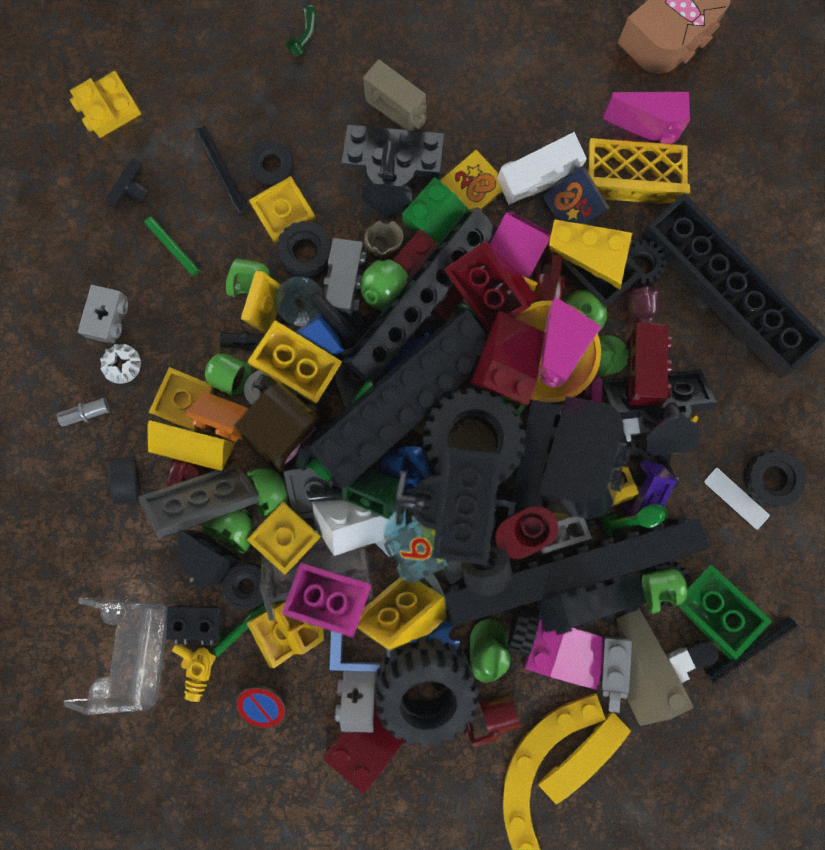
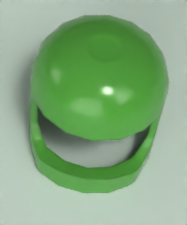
(245, 271)
(222, 371)
(663, 586)

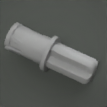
(83, 412)

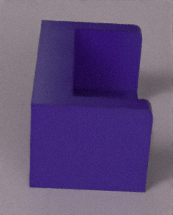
(655, 489)

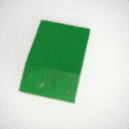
(434, 212)
(723, 613)

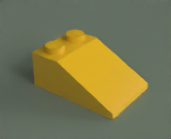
(402, 613)

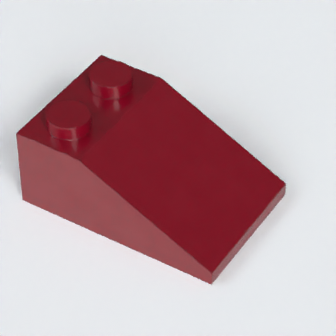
(410, 260)
(490, 284)
(510, 360)
(362, 755)

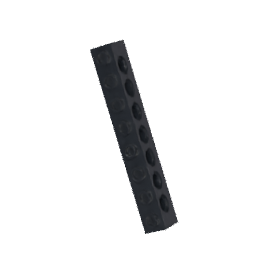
(360, 359)

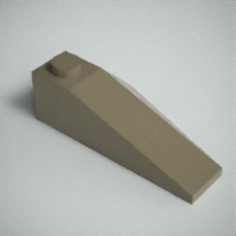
(653, 685)

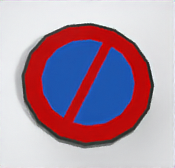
(261, 706)

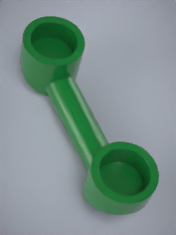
(647, 517)

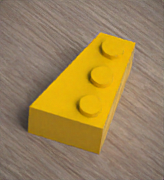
(592, 248)

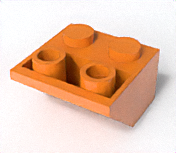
(216, 415)

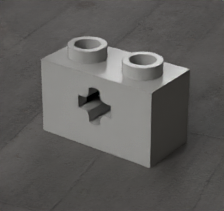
(100, 302)
(571, 533)
(359, 715)

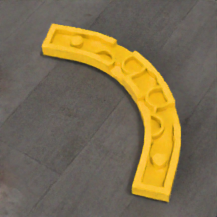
(528, 757)

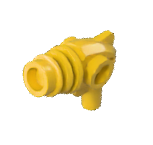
(198, 670)

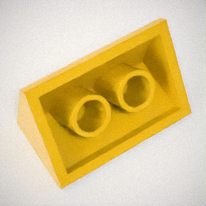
(294, 362)
(188, 446)

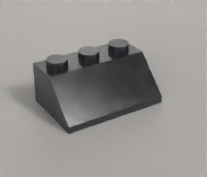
(204, 558)

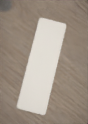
(737, 498)

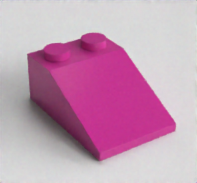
(650, 114)
(326, 600)
(568, 656)

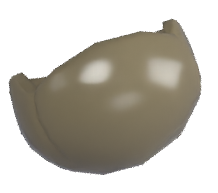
(383, 239)

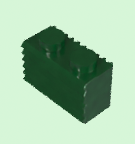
(373, 493)

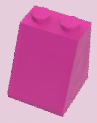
(521, 242)
(564, 342)

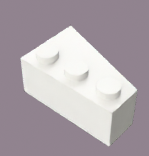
(541, 169)
(350, 526)

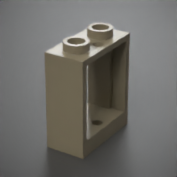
(395, 96)

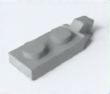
(616, 670)

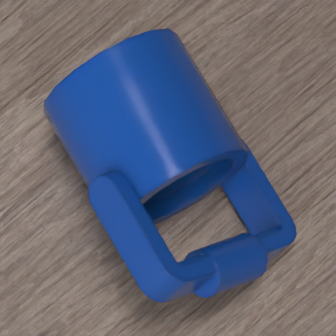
(408, 458)

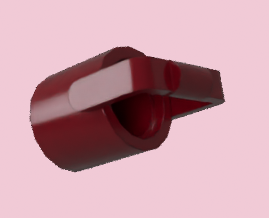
(549, 281)
(499, 718)

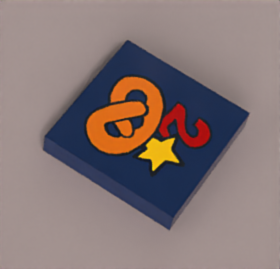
(576, 199)

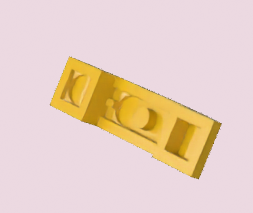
(585, 759)

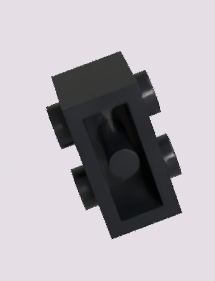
(195, 624)

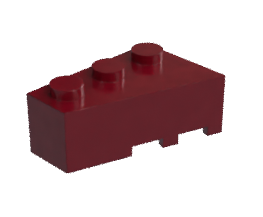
(649, 365)

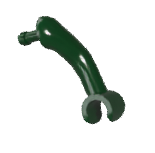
(296, 45)

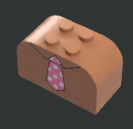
(669, 31)

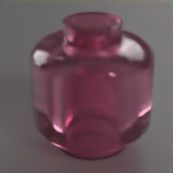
(643, 304)

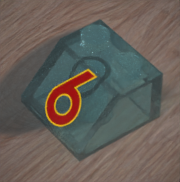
(413, 551)

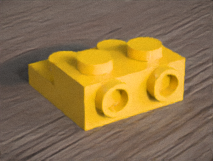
(104, 104)

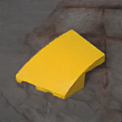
(283, 636)

